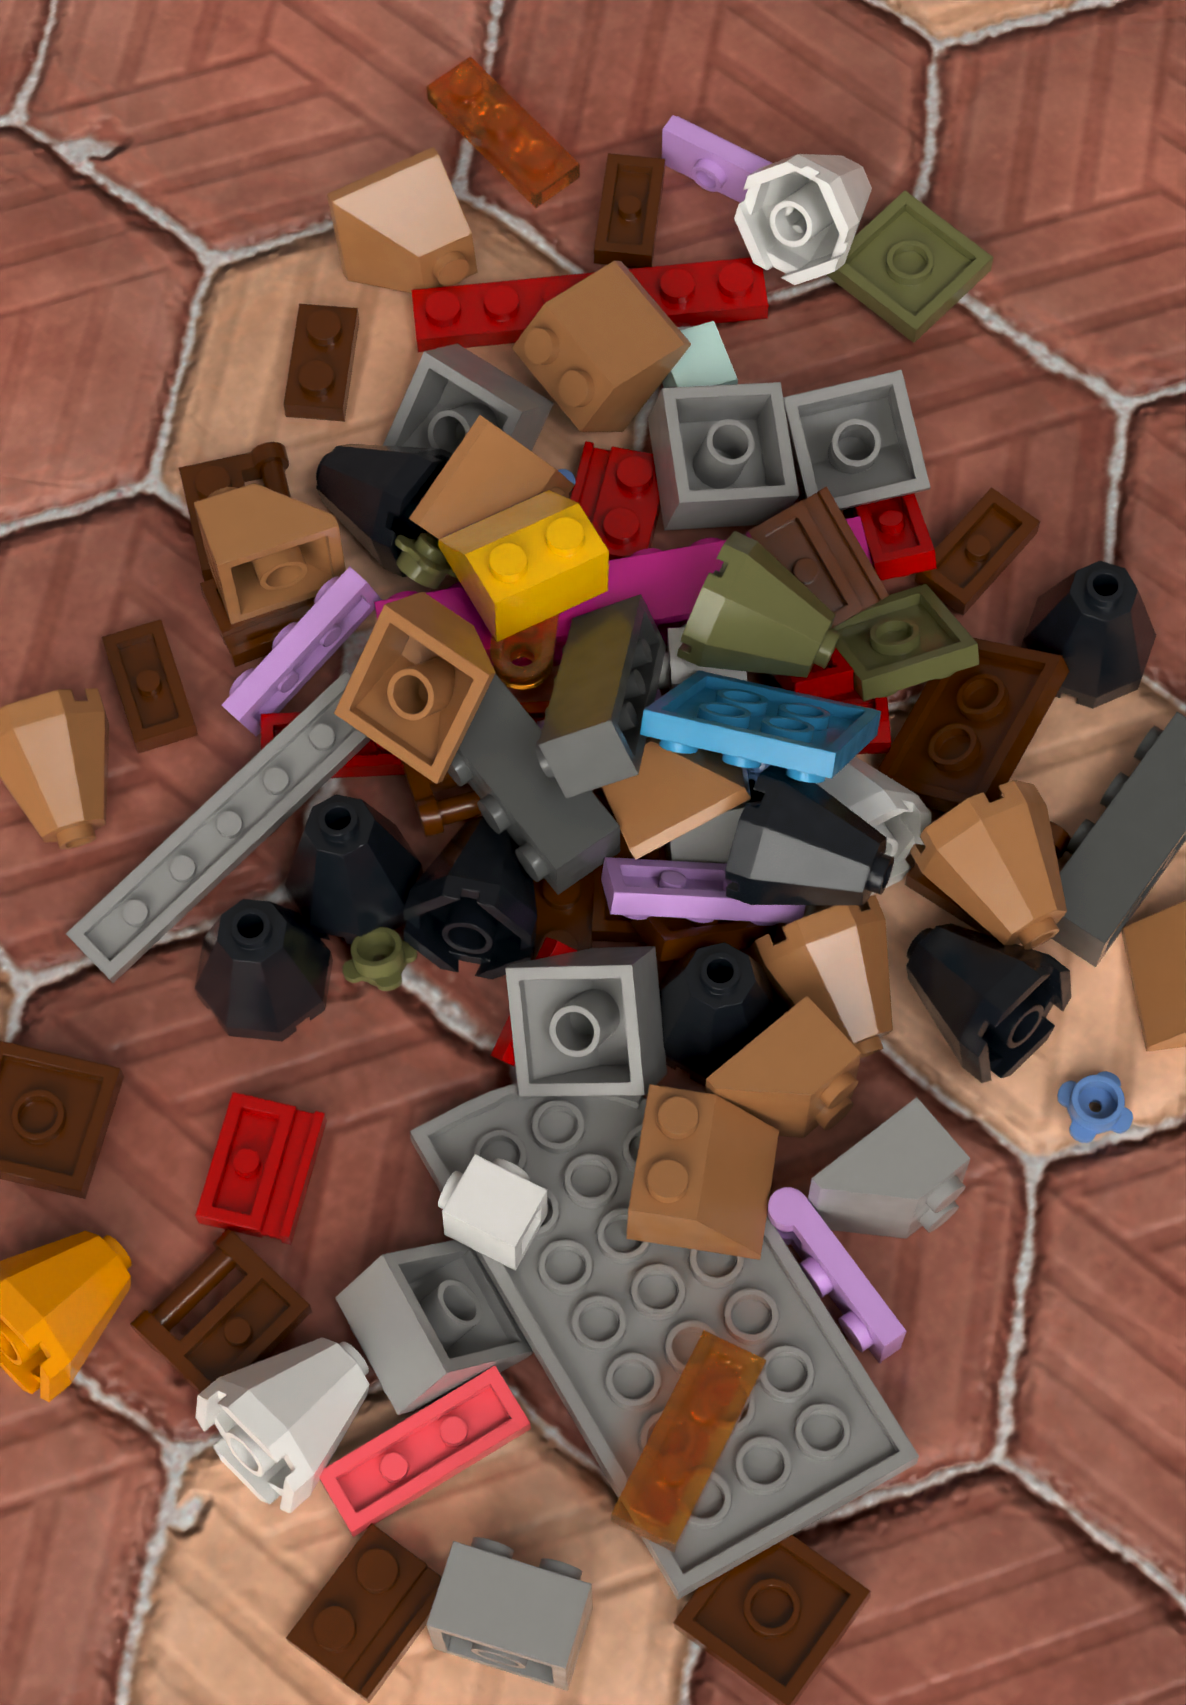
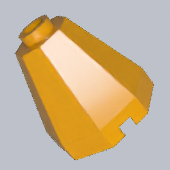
(57, 1308)

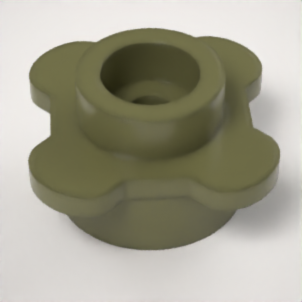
(423, 560)
(379, 959)

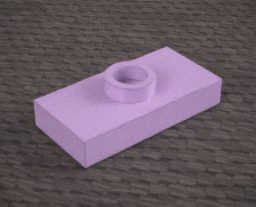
(708, 158)

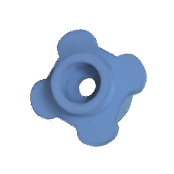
(1099, 1088)

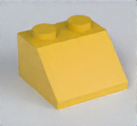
(528, 562)

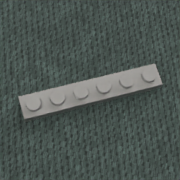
(219, 835)

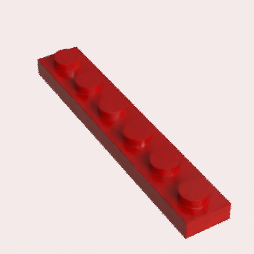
(503, 309)

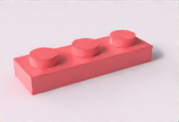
(424, 1451)

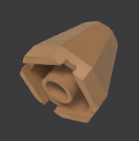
(57, 763)
(998, 864)
(840, 965)

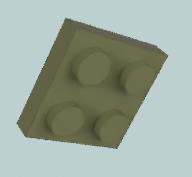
(911, 266)
(904, 643)

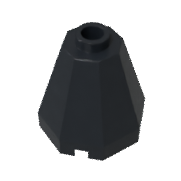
(377, 492)
(1098, 629)
(804, 848)
(351, 870)
(474, 904)
(263, 971)
(986, 996)
(713, 1008)

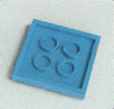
(760, 726)

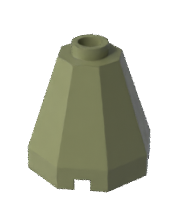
(757, 617)

